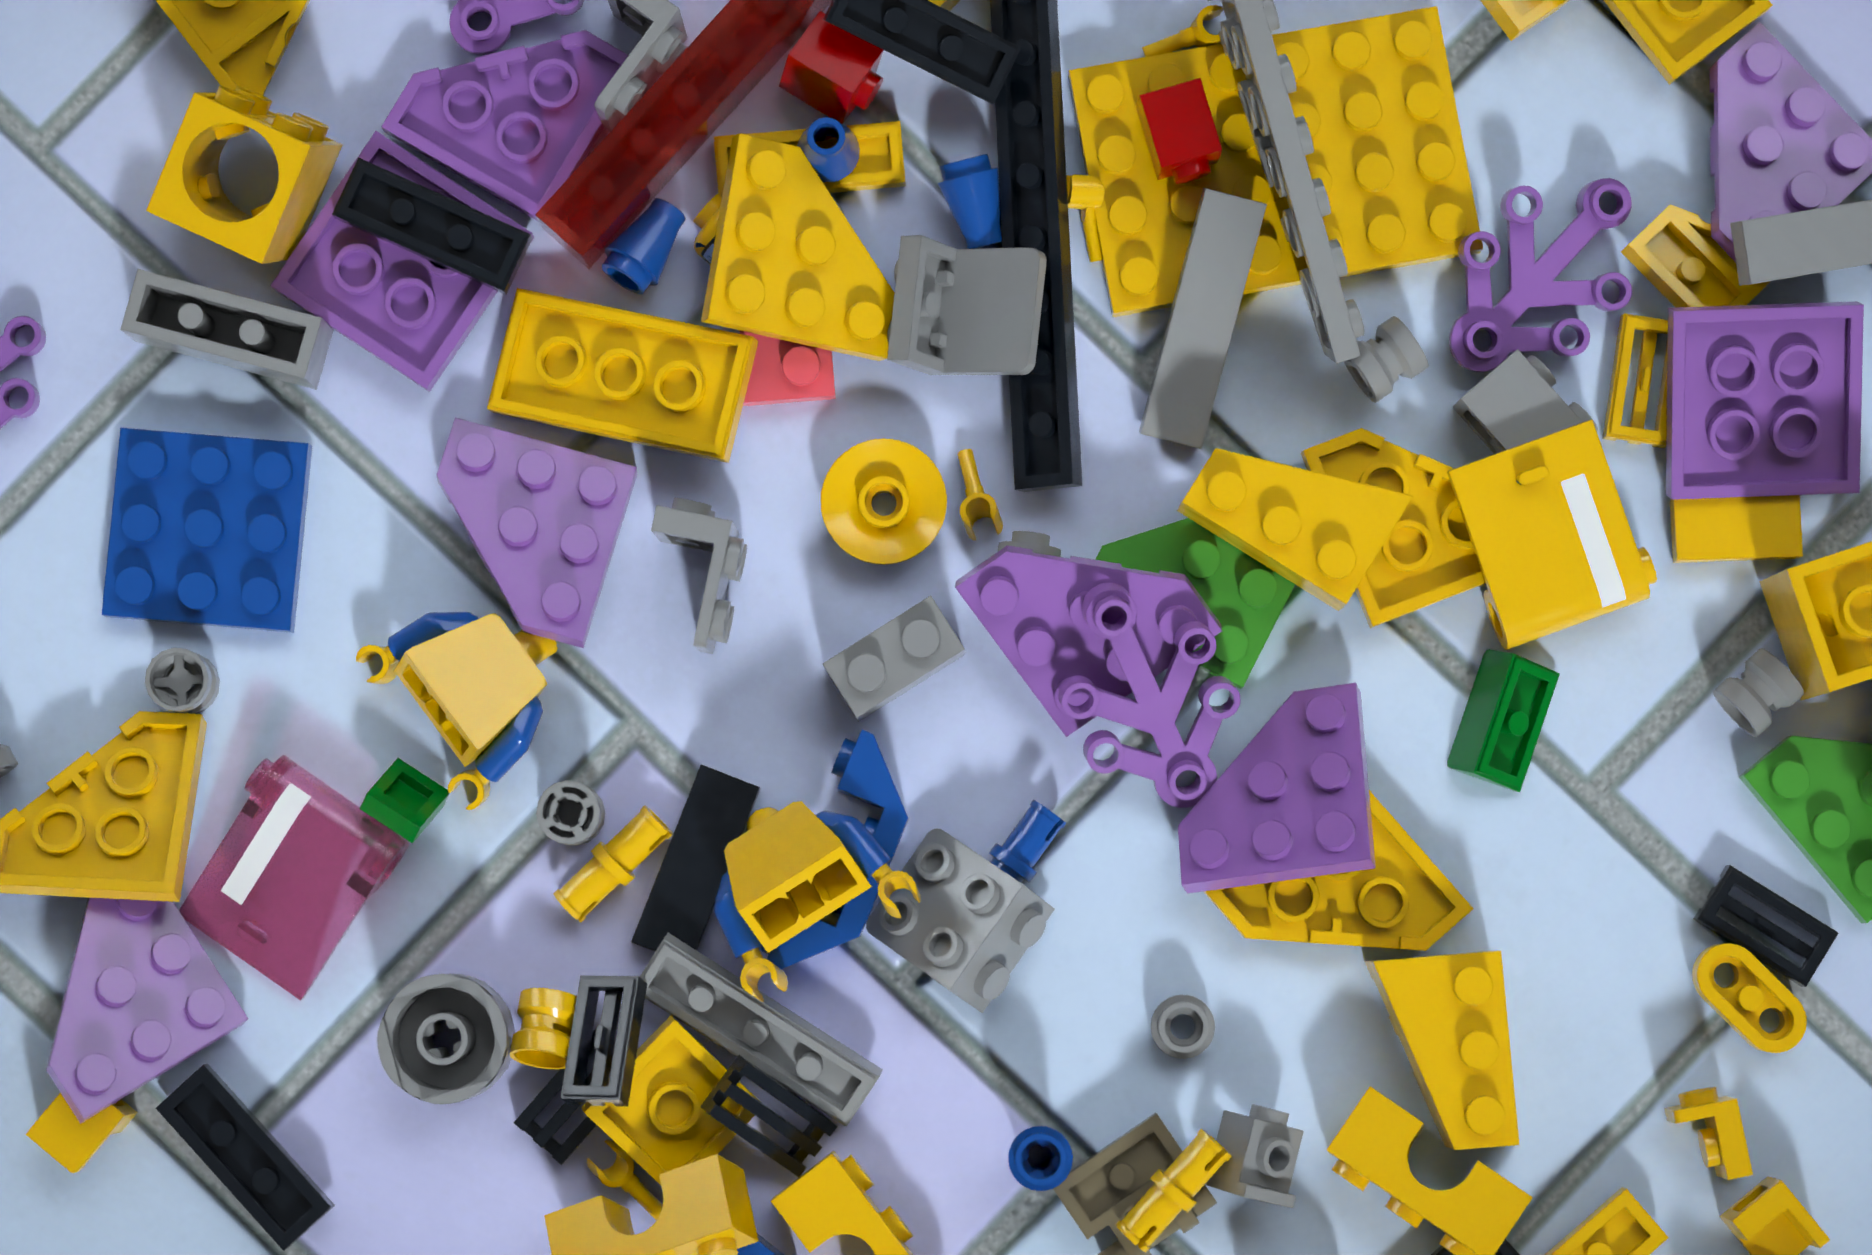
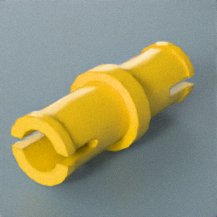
(612, 863)
(1173, 1190)

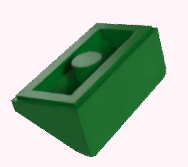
(1503, 719)

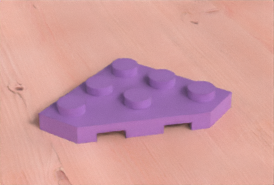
(510, 117)
(1777, 138)
(538, 521)
(1037, 620)
(1288, 801)
(134, 1003)

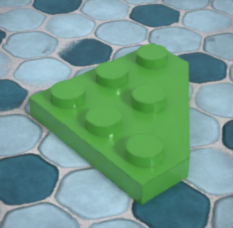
(1232, 584)
(1824, 805)

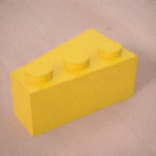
(1295, 520)
(1457, 1041)

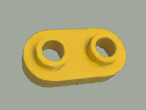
(1748, 996)

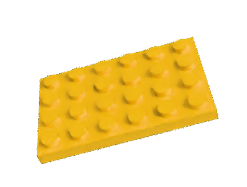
(1380, 138)

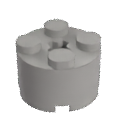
(416, 1017)

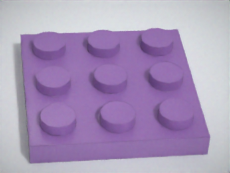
(381, 294)
(1764, 400)

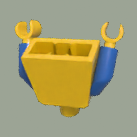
(472, 685)
(791, 875)

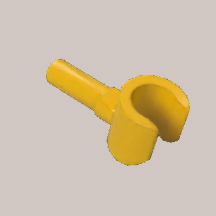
(1188, 37)
(1086, 193)
(977, 503)
(622, 1176)

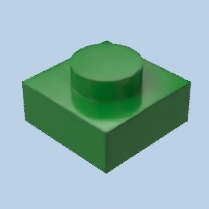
(404, 800)

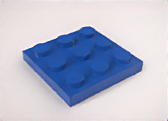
(207, 530)

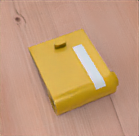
(1557, 541)

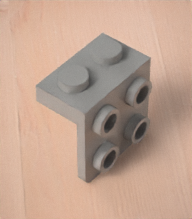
(655, 52)
(966, 308)
(696, 527)
(968, 922)

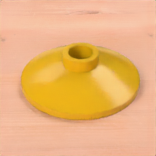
(883, 468)

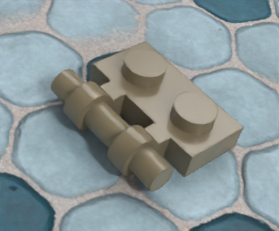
(1118, 1177)

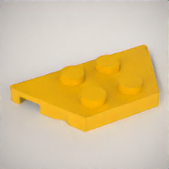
(237, 38)

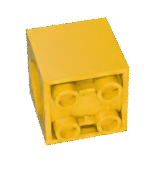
(191, 187)
(1825, 619)

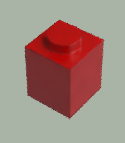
(832, 70)
(1179, 131)

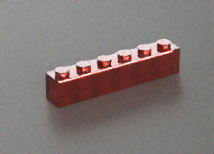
(672, 122)

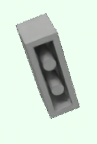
(227, 329)

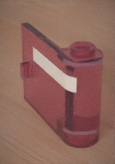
(295, 869)

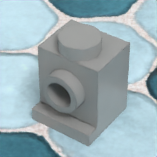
(1261, 1153)

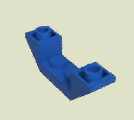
(869, 780)

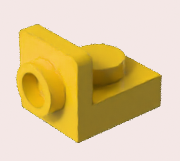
(1723, 1139)

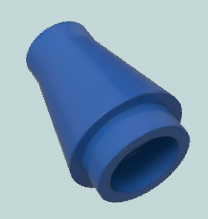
(834, 162)
(973, 198)
(643, 248)
(1043, 1177)

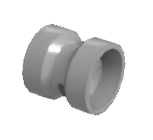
(1383, 359)
(170, 679)
(1763, 687)
(580, 811)

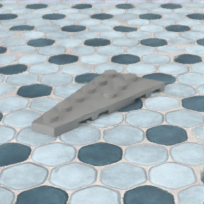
(1282, 149)

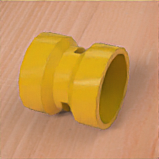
(544, 1028)

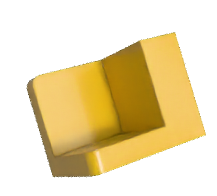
(75, 1143)
(1773, 1221)

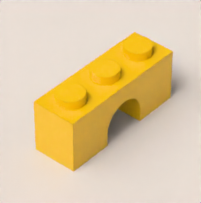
(1376, 1150)
(834, 1202)
(701, 1214)

